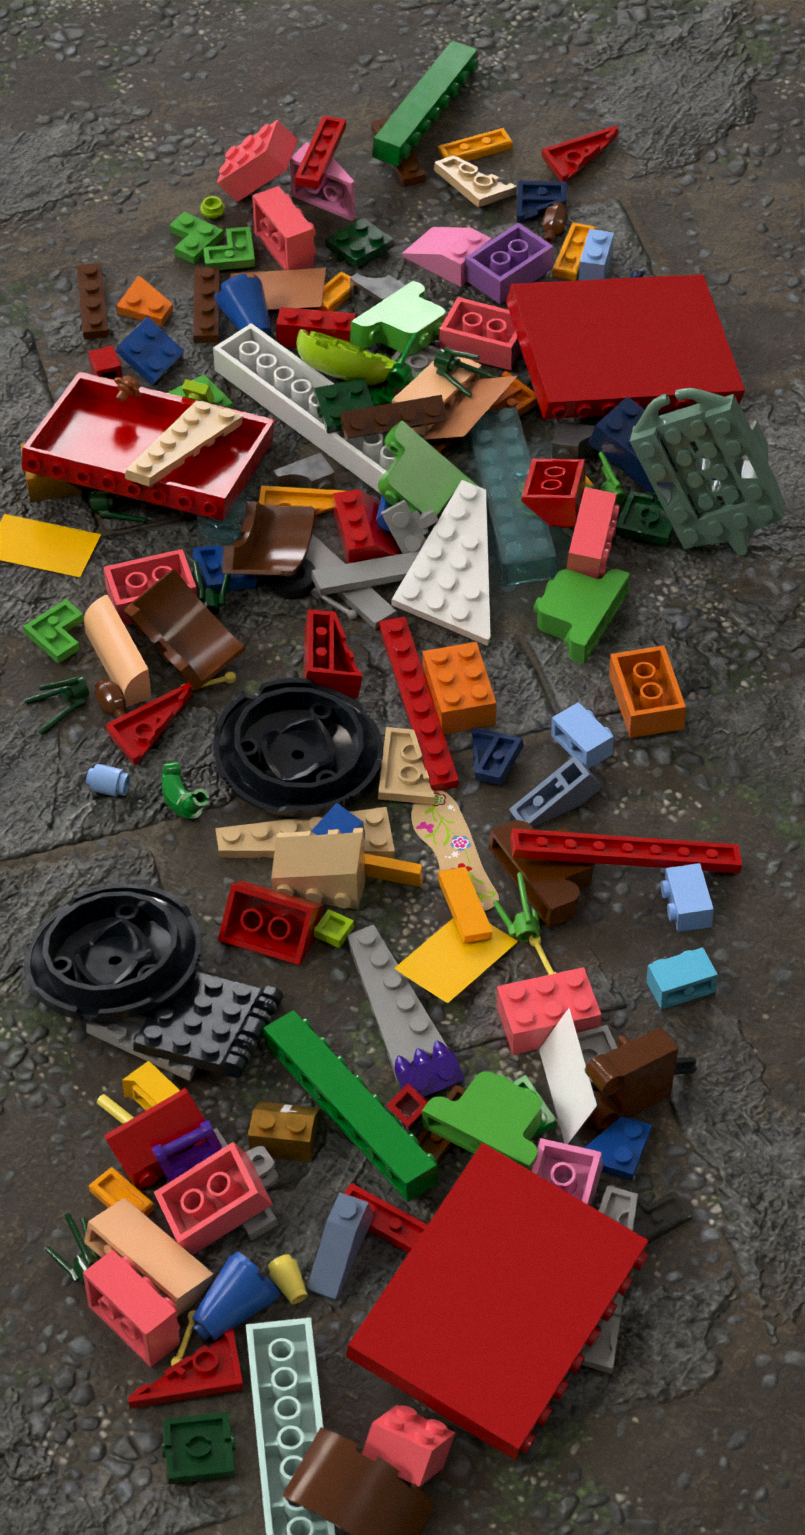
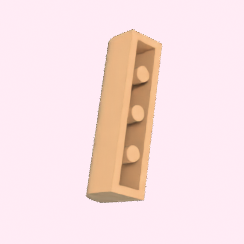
(432, 384)
(117, 651)
(150, 1251)

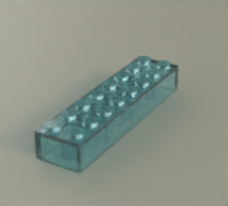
(501, 468)

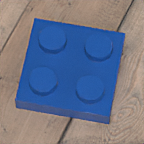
(149, 350)

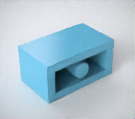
(681, 978)

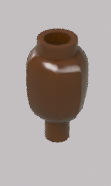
(554, 221)
(110, 698)

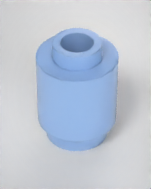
(108, 780)

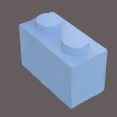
(596, 255)
(582, 735)
(687, 897)

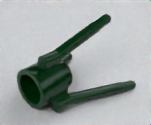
(448, 361)
(104, 501)
(209, 596)
(71, 690)
(83, 1260)

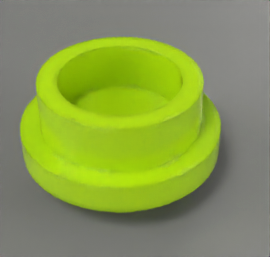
(212, 207)

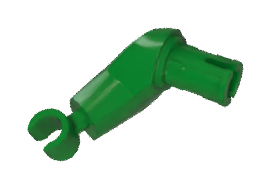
(180, 801)

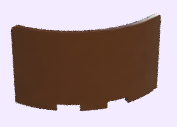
(273, 541)
(184, 630)
(356, 1491)

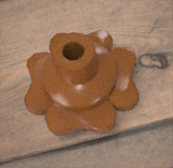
(127, 388)

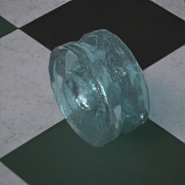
(227, 530)

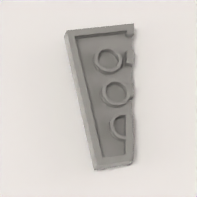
(122, 1035)

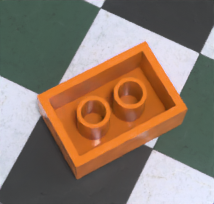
(459, 687)
(647, 691)

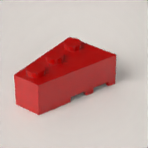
(327, 654)

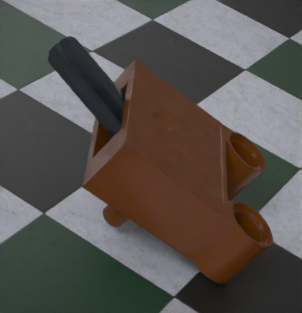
(634, 1076)

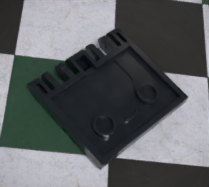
(210, 1024)

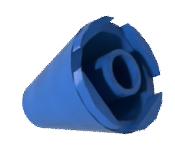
(244, 302)
(233, 1298)

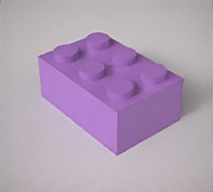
(508, 260)

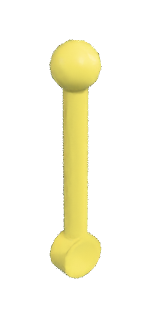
(229, 677)
(536, 943)
(184, 1343)

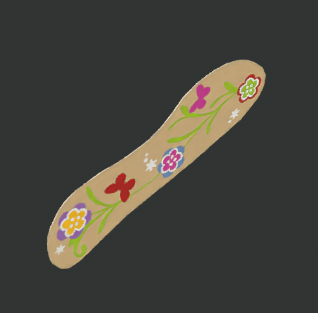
(450, 839)

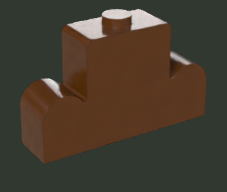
(549, 884)

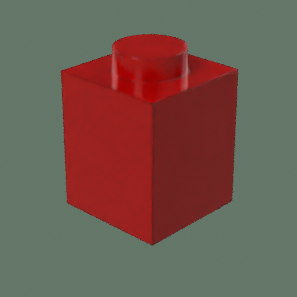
(105, 363)
(408, 1106)

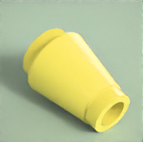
(288, 1278)

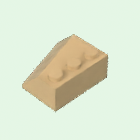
(321, 867)

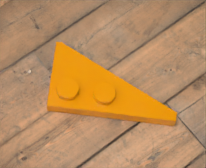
(288, 496)

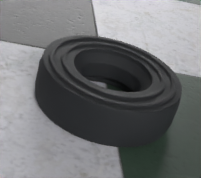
(297, 589)

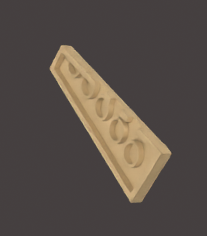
(184, 438)
(259, 839)

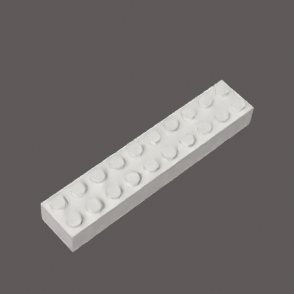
(286, 389)

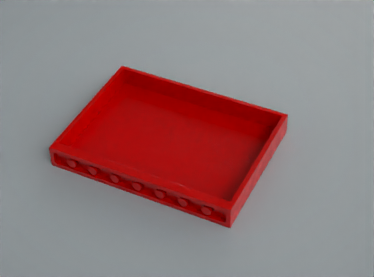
(619, 339)
(96, 437)
(498, 1301)

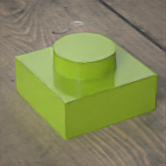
(197, 391)
(334, 928)

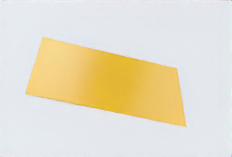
(45, 545)
(448, 965)

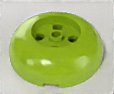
(342, 358)

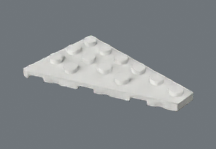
(451, 571)

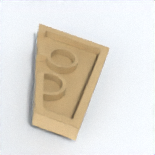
(471, 183)
(402, 769)

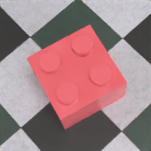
(409, 1443)

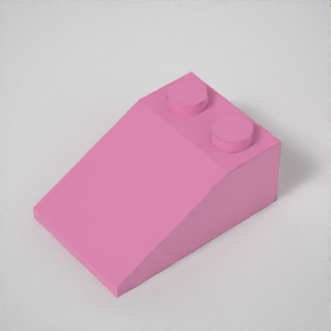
(335, 192)
(444, 251)
(569, 1168)

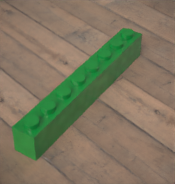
(424, 103)
(351, 1106)

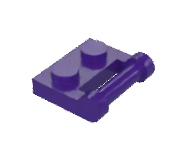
(185, 1161)

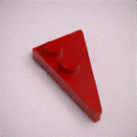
(571, 156)
(142, 727)
(203, 1374)

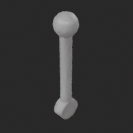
(351, 614)

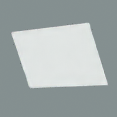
(566, 1077)

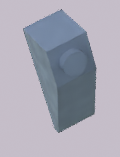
(557, 794)
(339, 1245)

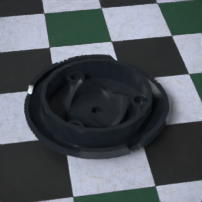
(304, 719)
(110, 924)

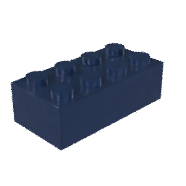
(613, 439)

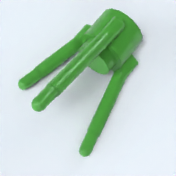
(612, 484)
(525, 922)

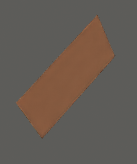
(291, 287)
(467, 411)

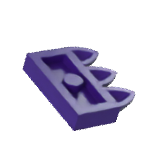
(429, 1074)

